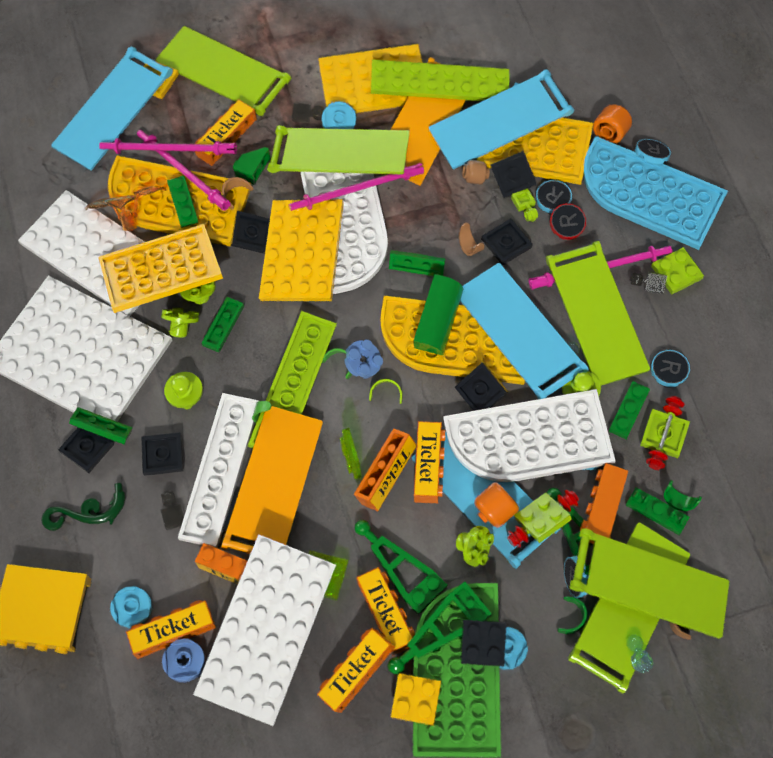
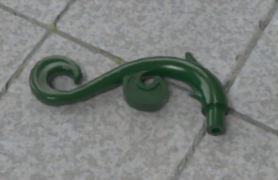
(85, 516)

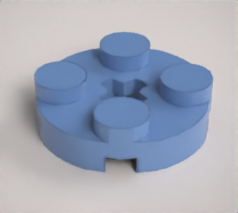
(371, 354)
(175, 652)

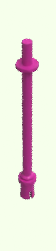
(218, 147)
(214, 196)
(309, 201)
(547, 279)

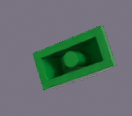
(251, 165)

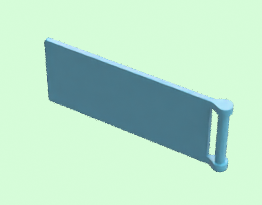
(110, 109)
(499, 120)
(520, 330)
(464, 486)

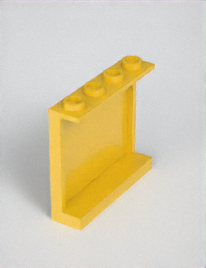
(41, 607)

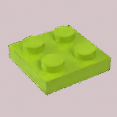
(680, 270)

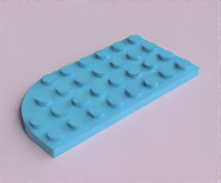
(651, 193)

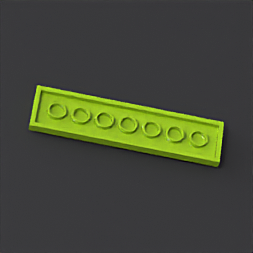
(437, 80)
(299, 366)

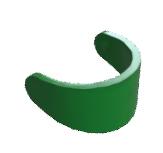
(678, 500)
(584, 615)

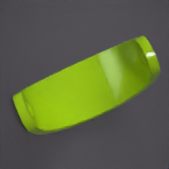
(383, 381)

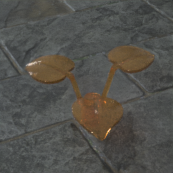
(127, 217)

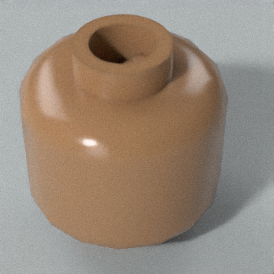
(475, 172)

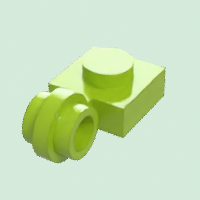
(524, 201)

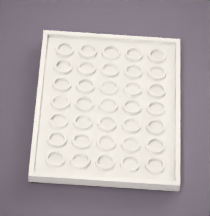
(79, 351)

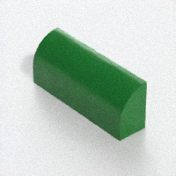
(438, 315)

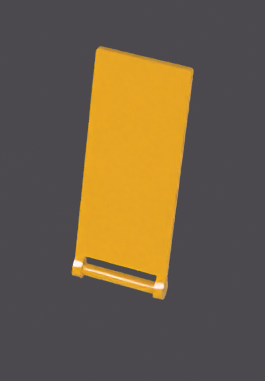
(417, 117)
(273, 478)

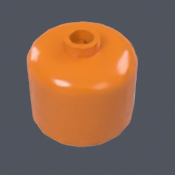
(612, 123)
(495, 505)

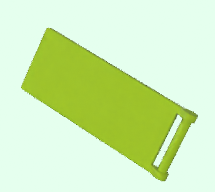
(222, 69)
(340, 150)
(598, 315)
(652, 584)
(612, 623)

